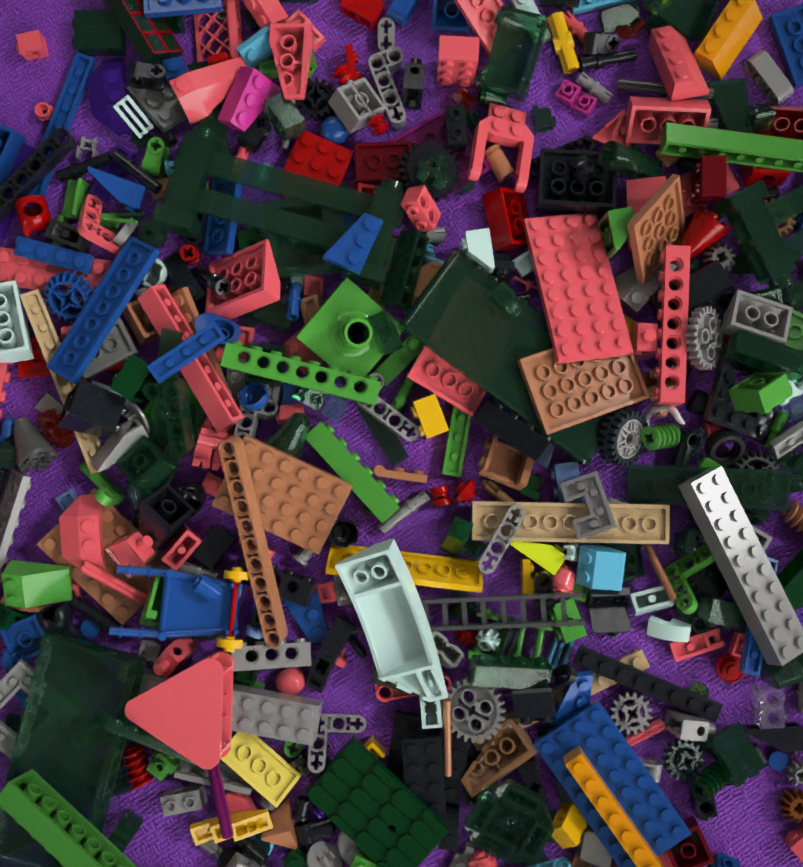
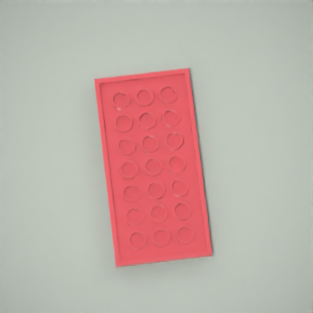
(577, 288)

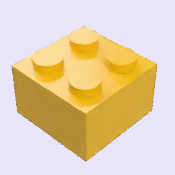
(429, 416)

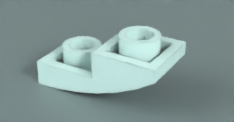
(671, 631)

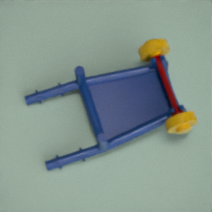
(189, 614)

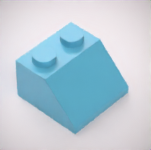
(600, 567)

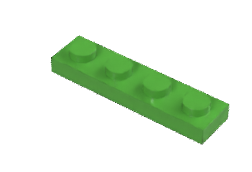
(456, 443)

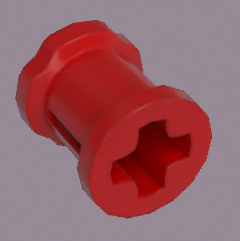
(185, 249)

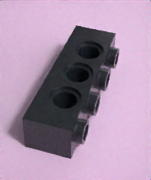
(306, 586)

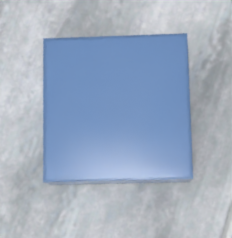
(66, 499)

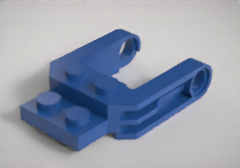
(22, 643)

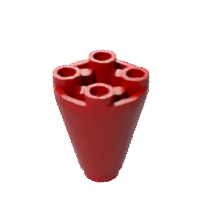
(703, 231)

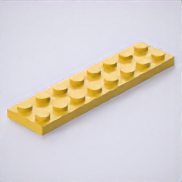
(424, 569)

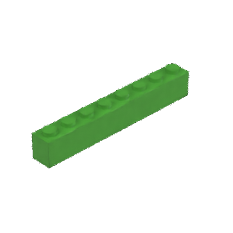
(738, 146)

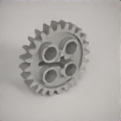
(704, 338)
(465, 725)

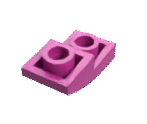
(574, 98)

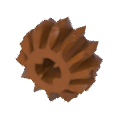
(792, 805)

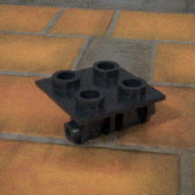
(707, 582)

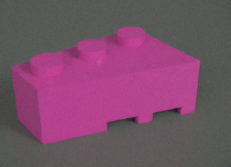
(246, 98)

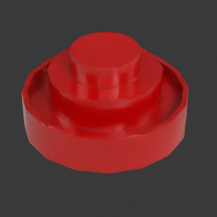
(465, 491)
(728, 667)

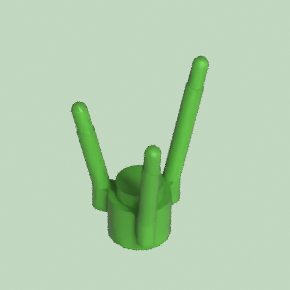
(112, 220)

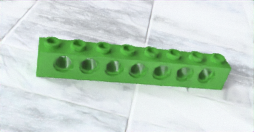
(231, 361)

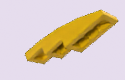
(243, 823)

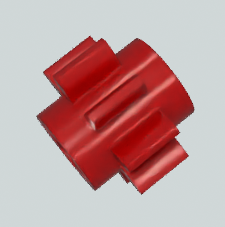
(466, 636)

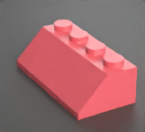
(676, 64)
(649, 115)

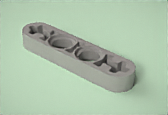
(504, 540)

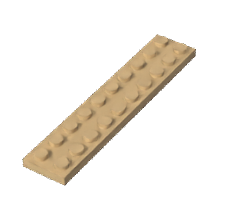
(554, 522)

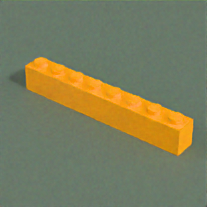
(610, 809)

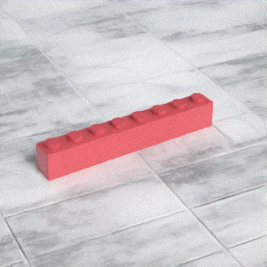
(200, 373)

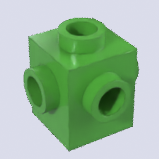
(162, 765)

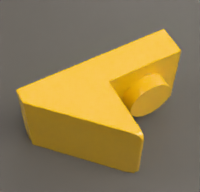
(526, 570)

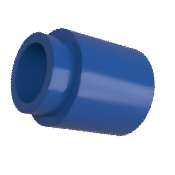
(206, 587)

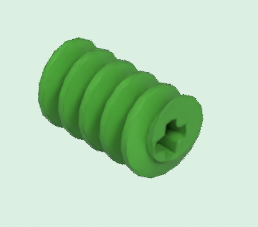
(660, 436)

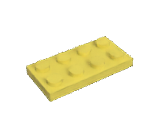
(261, 767)

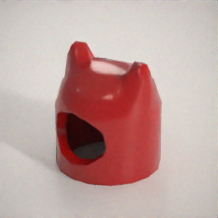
(34, 217)

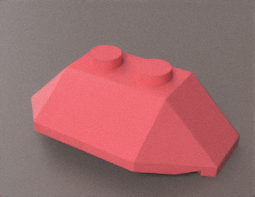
(83, 532)

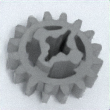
(634, 706)

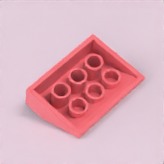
(252, 281)

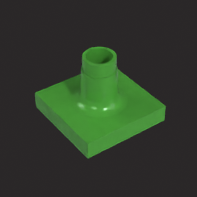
(327, 330)

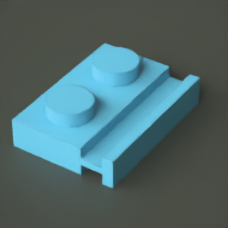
(256, 48)

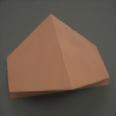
(283, 828)

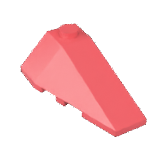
(205, 88)

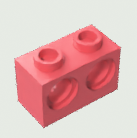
(421, 208)

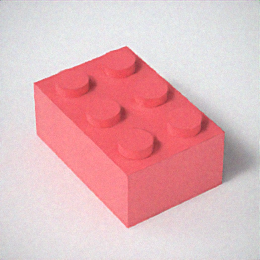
(457, 60)

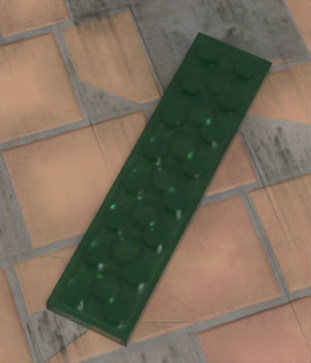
(752, 486)

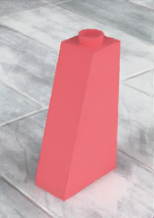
(640, 191)

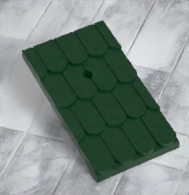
(376, 808)

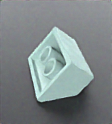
(479, 248)

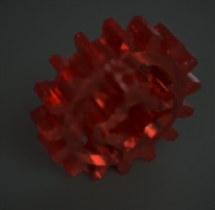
(58, 436)

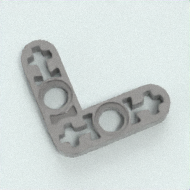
(328, 728)

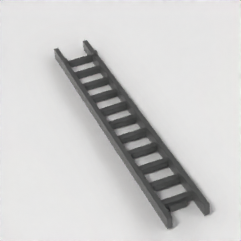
(504, 624)

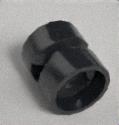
(697, 402)

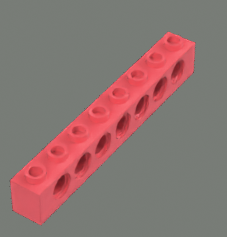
(681, 258)

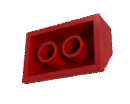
(505, 215)

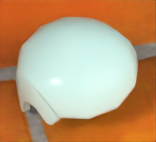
(156, 275)

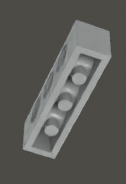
(302, 658)

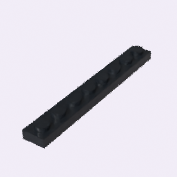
(647, 683)

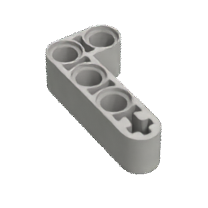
(388, 91)
(388, 412)
(254, 416)

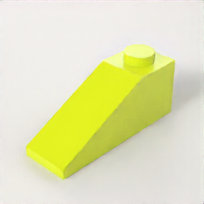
(544, 554)

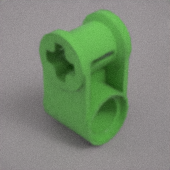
(155, 156)

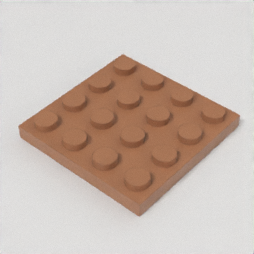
(655, 226)

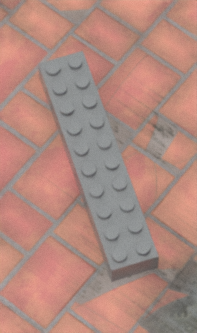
(744, 565)
(266, 712)

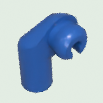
(7, 429)

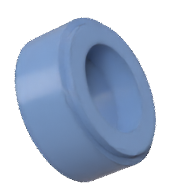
(254, 631)

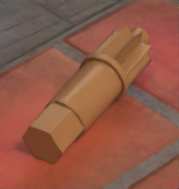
(496, 491)

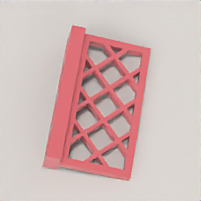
(234, 30)

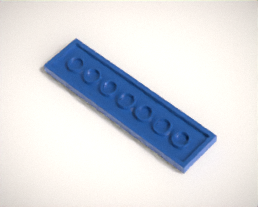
(103, 309)

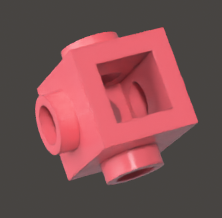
(482, 859)

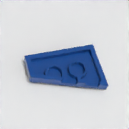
(310, 618)

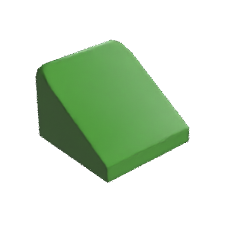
(707, 462)

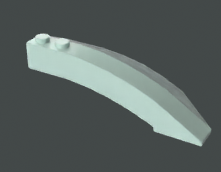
(393, 620)

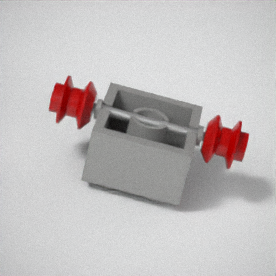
(357, 103)

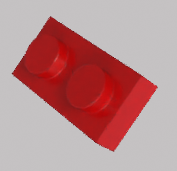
(352, 59)

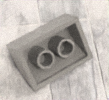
(757, 317)

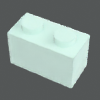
(649, 601)

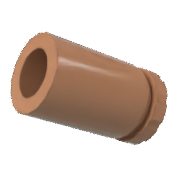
(499, 163)

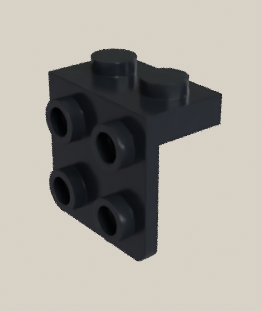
(609, 611)

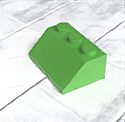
(614, 229)

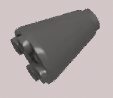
(31, 447)

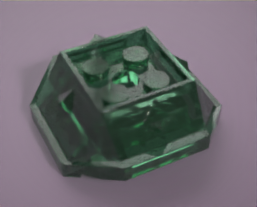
(513, 839)

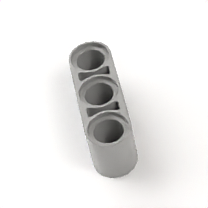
(768, 78)

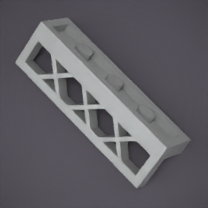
(230, 779)

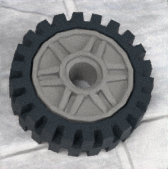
(621, 437)

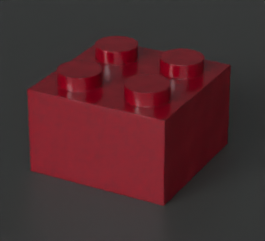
(709, 180)
(692, 850)

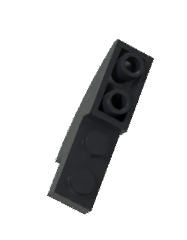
(329, 654)

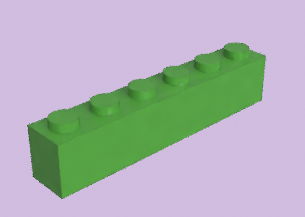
(349, 469)

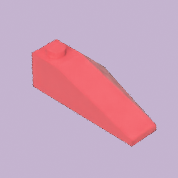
(292, 56)

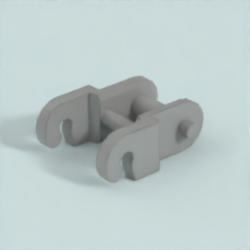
(81, 148)

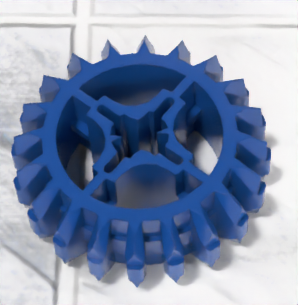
(60, 296)

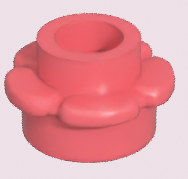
(40, 108)

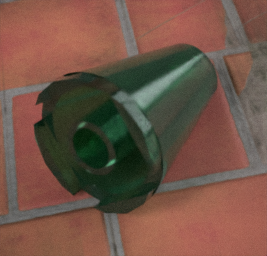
(291, 435)

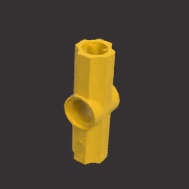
(563, 42)

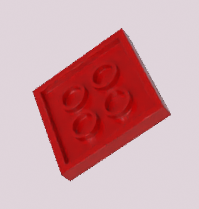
(319, 159)

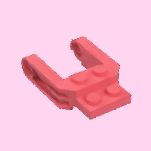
(506, 128)

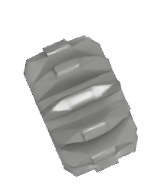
(723, 253)

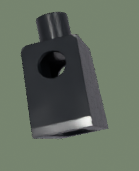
(413, 81)

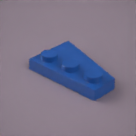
(355, 245)
(575, 697)

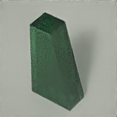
(731, 105)

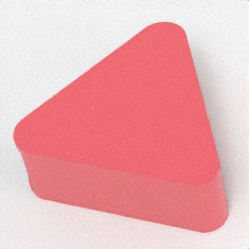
(191, 710)

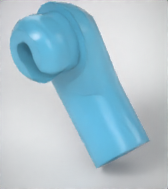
(430, 255)

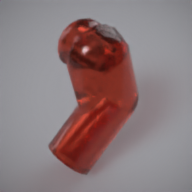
(631, 32)

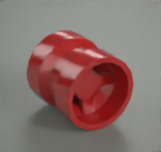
(440, 491)

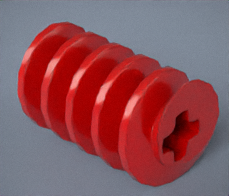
(137, 765)

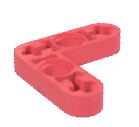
(91, 229)

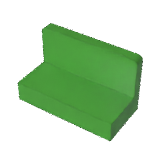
(75, 194)

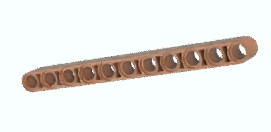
(256, 533)

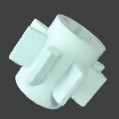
(488, 639)

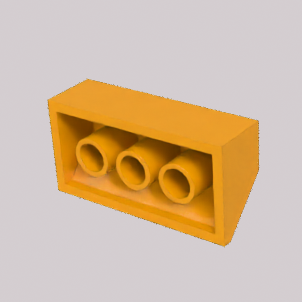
(727, 37)

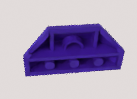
(105, 89)

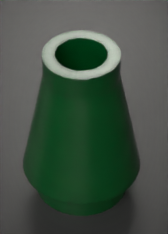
(487, 96)

